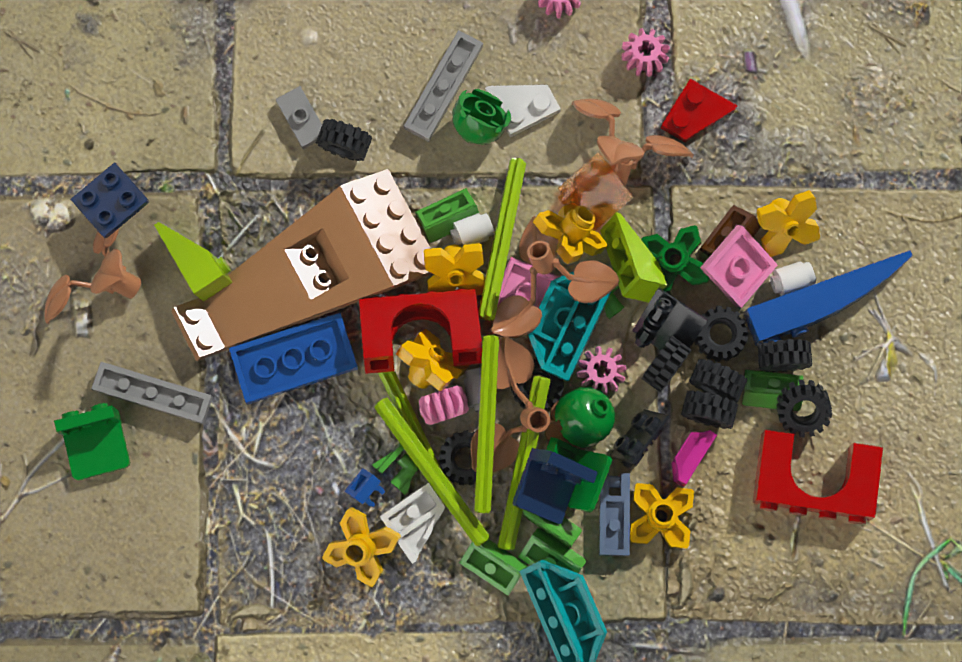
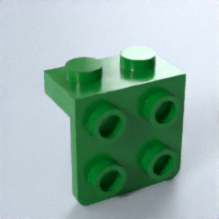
(94, 441)
(587, 494)

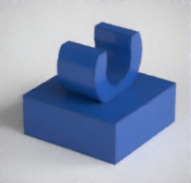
(363, 486)

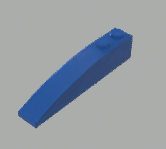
(817, 302)

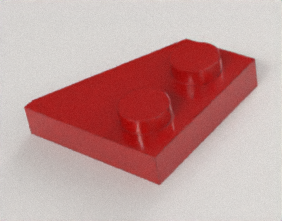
(696, 111)

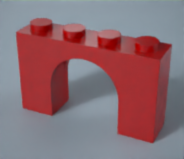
(451, 309)
(777, 487)

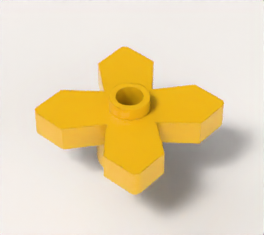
(788, 221)
(573, 230)
(455, 268)
(429, 362)
(648, 526)
(361, 547)

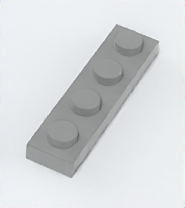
(443, 86)
(152, 393)

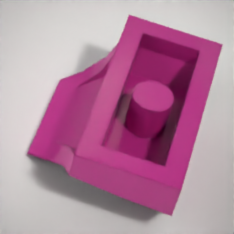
(691, 455)

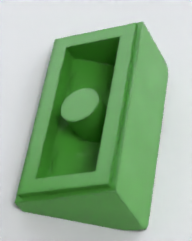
(439, 217)
(764, 387)
(565, 532)
(545, 547)
(493, 565)

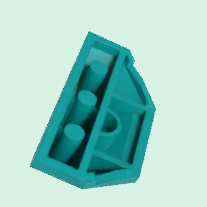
(564, 329)
(565, 611)

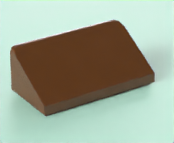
(734, 217)

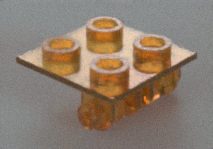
(597, 189)

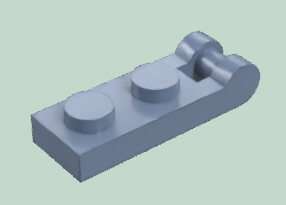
(615, 517)

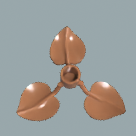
(620, 152)
(110, 278)
(590, 283)
(514, 367)

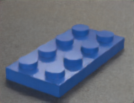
(293, 358)

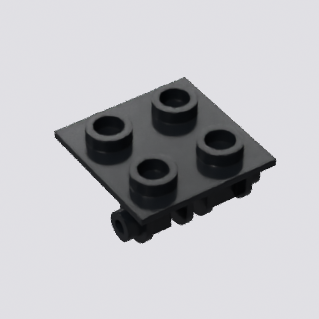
(667, 318)
(645, 428)

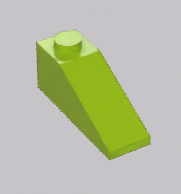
(631, 260)
(200, 268)

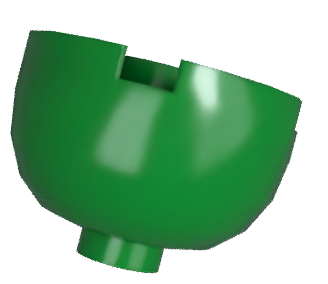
(480, 117)
(585, 416)

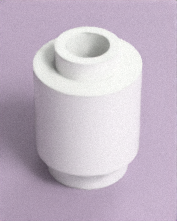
(472, 230)
(792, 278)

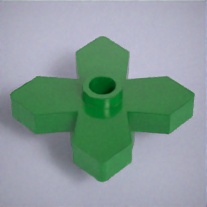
(684, 245)

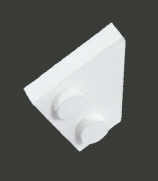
(526, 104)
(414, 519)

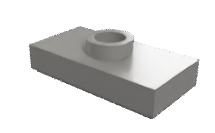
(300, 116)

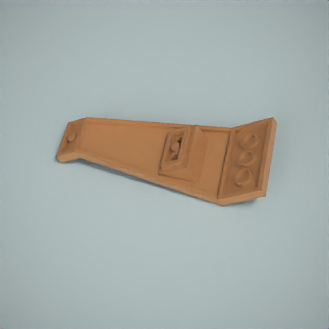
(359, 244)

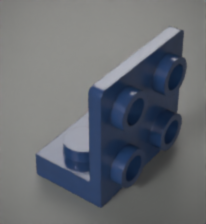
(110, 200)
(549, 484)

